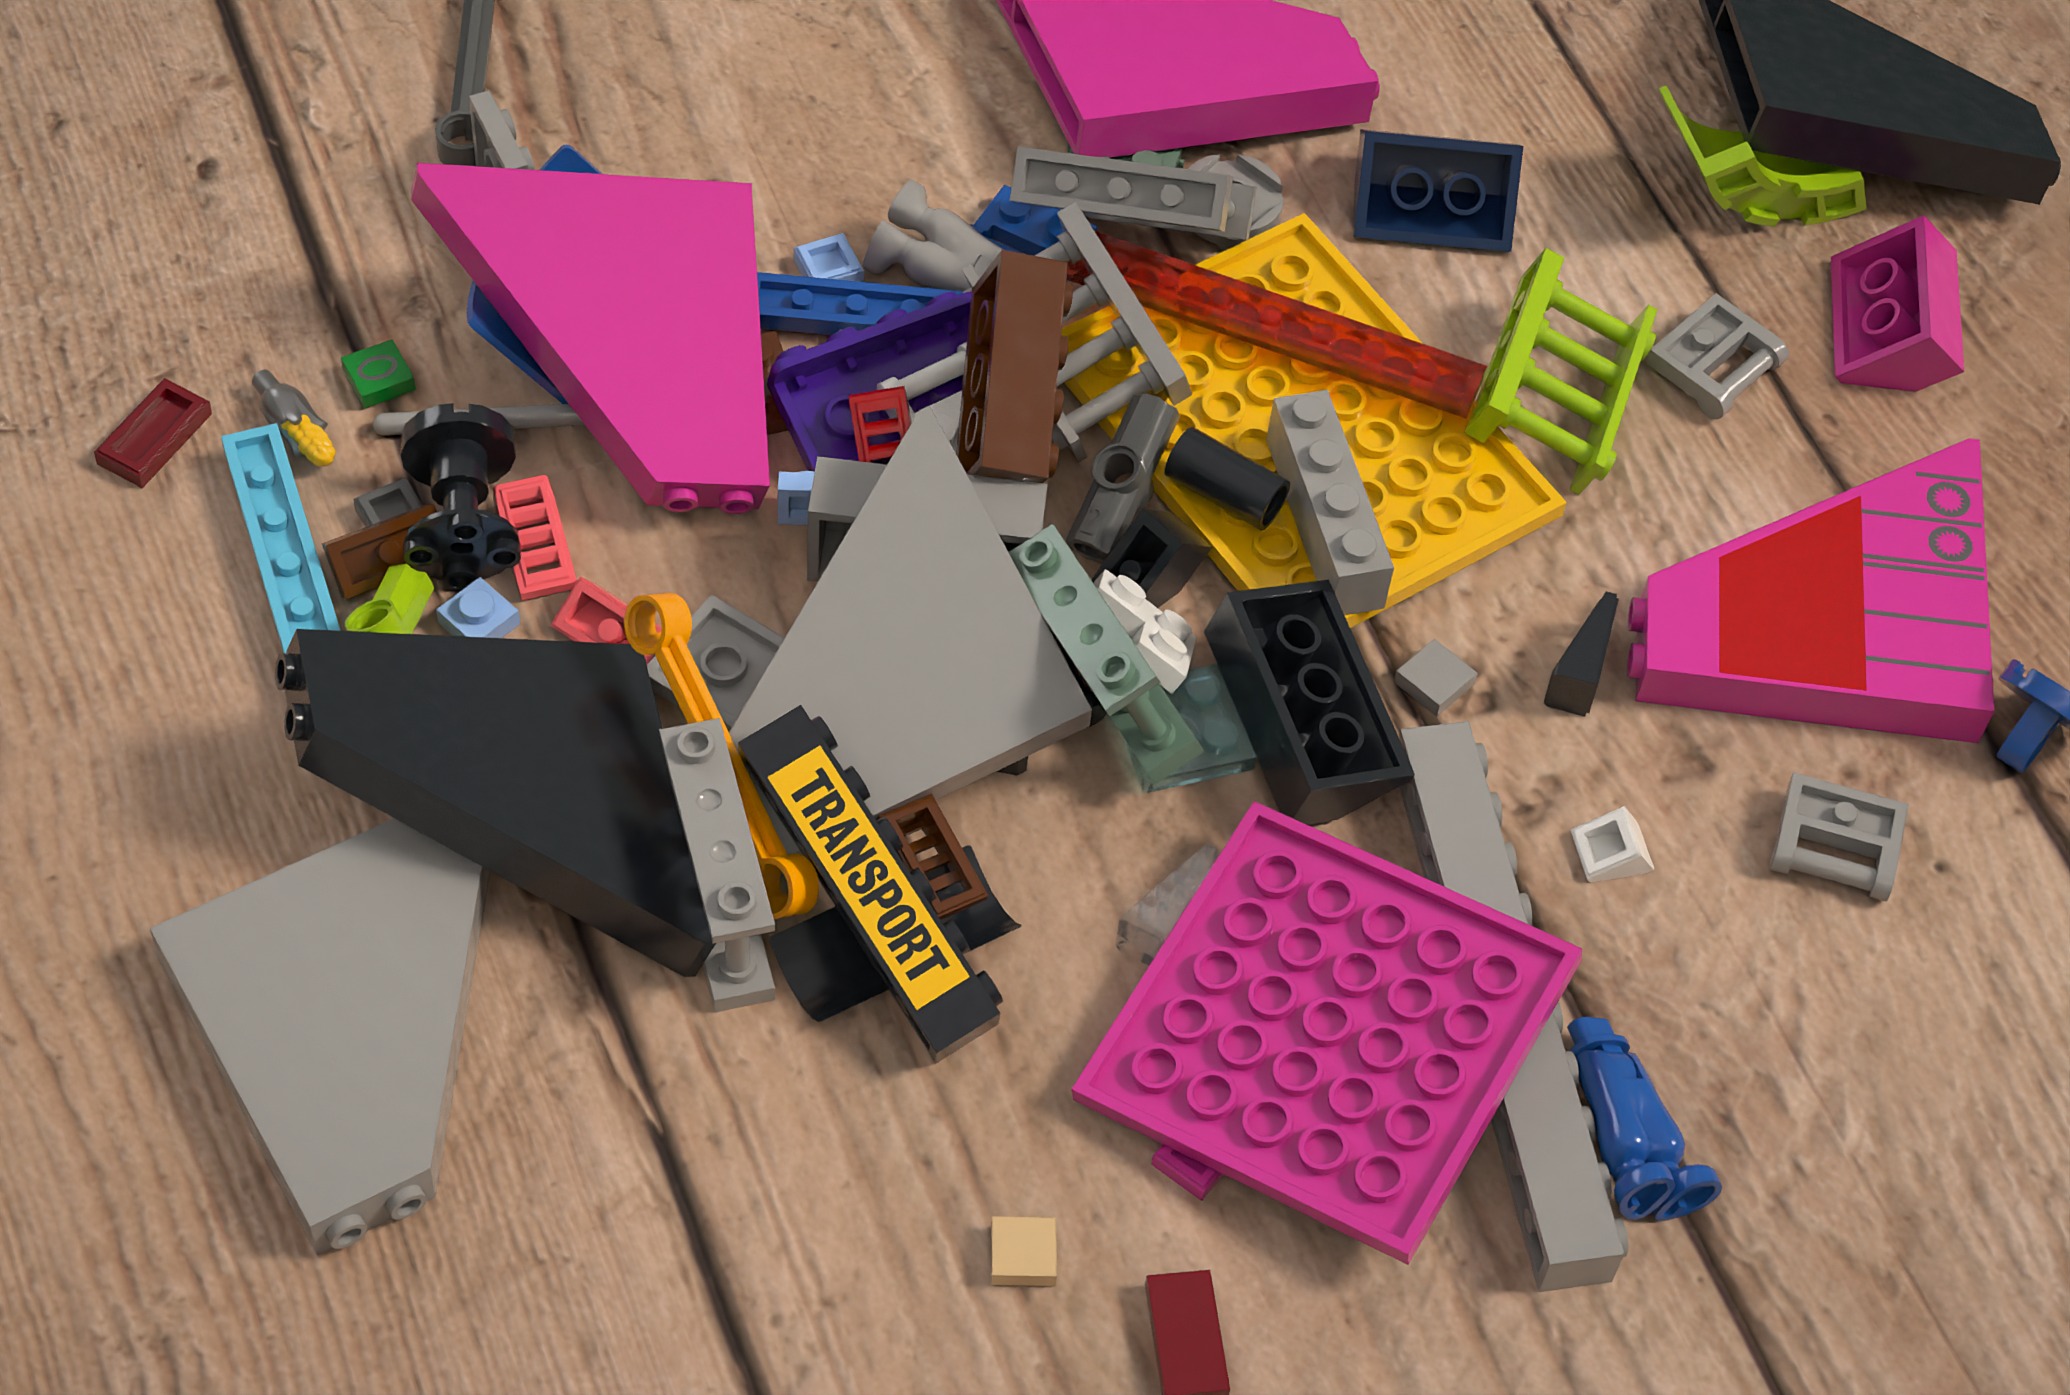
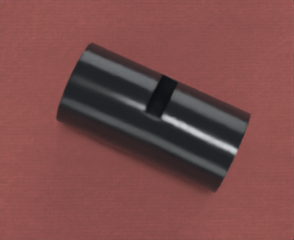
(1227, 478)

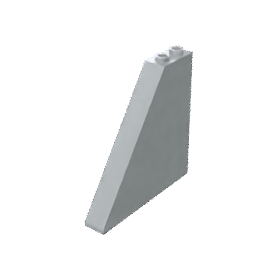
(921, 642)
(339, 1017)

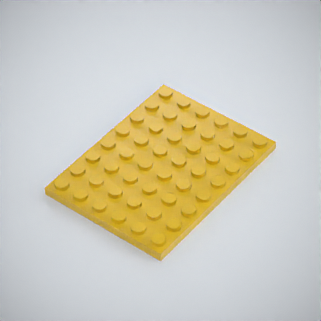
(1430, 484)

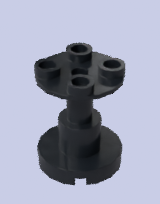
(458, 460)

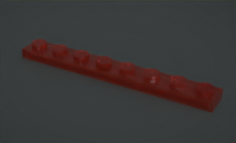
(1294, 328)

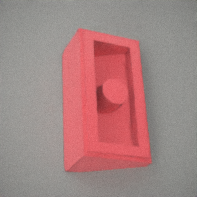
(593, 616)

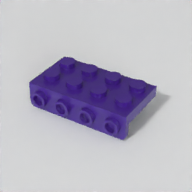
(816, 382)

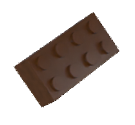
(1014, 369)

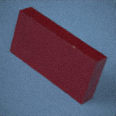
(153, 433)
(1187, 1334)

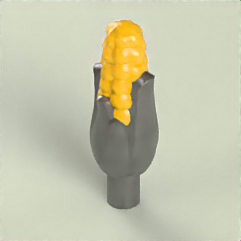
(294, 418)

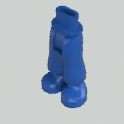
(1635, 1129)

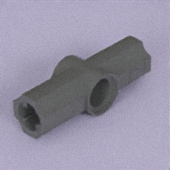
(1134, 450)

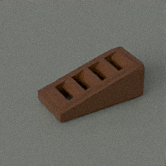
(927, 816)

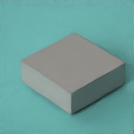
(1435, 677)

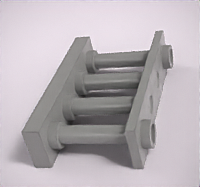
(1134, 192)
(1129, 330)
(722, 863)

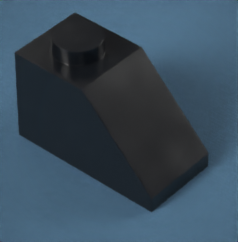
(1157, 555)

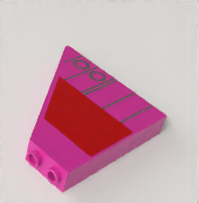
(1837, 612)

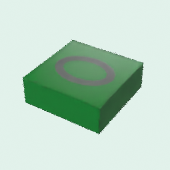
(378, 373)

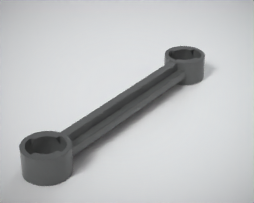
(469, 80)

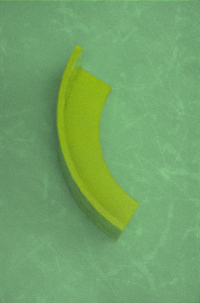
(1766, 184)

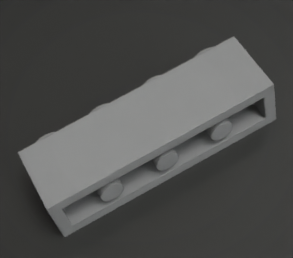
(1329, 501)

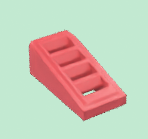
(530, 503)

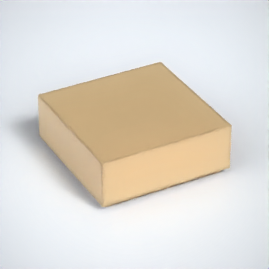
(1023, 1251)

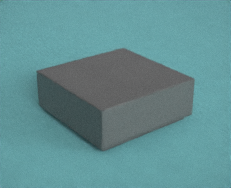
(386, 502)

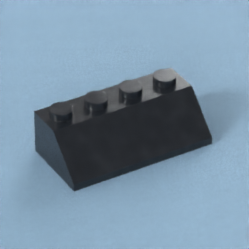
(1306, 700)

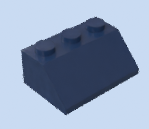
(1436, 190)

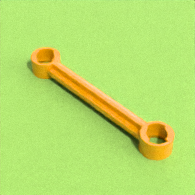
(698, 706)

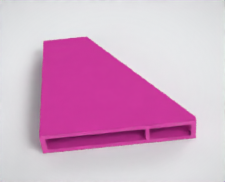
(1189, 70)
(633, 310)

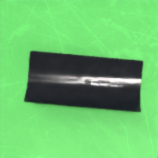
(834, 973)

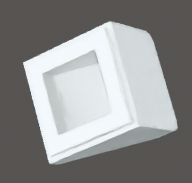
(1612, 847)

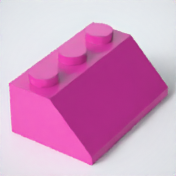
(1897, 310)

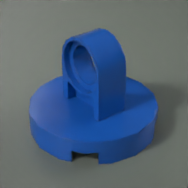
(2047, 710)

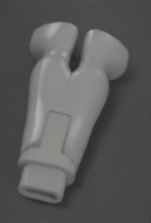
(947, 246)

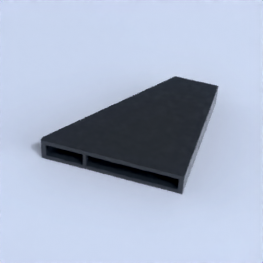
(1863, 99)
(514, 758)

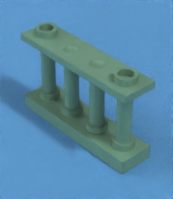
(1105, 654)

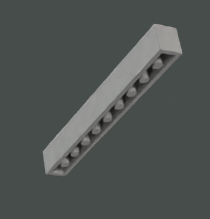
(1540, 1122)

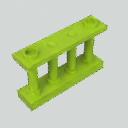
(1513, 368)

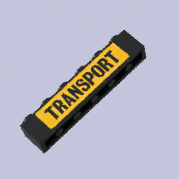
(870, 884)

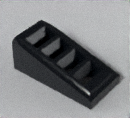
(1580, 667)

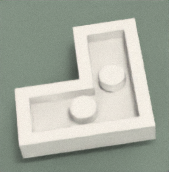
(1159, 636)

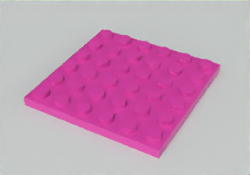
(1329, 1030)

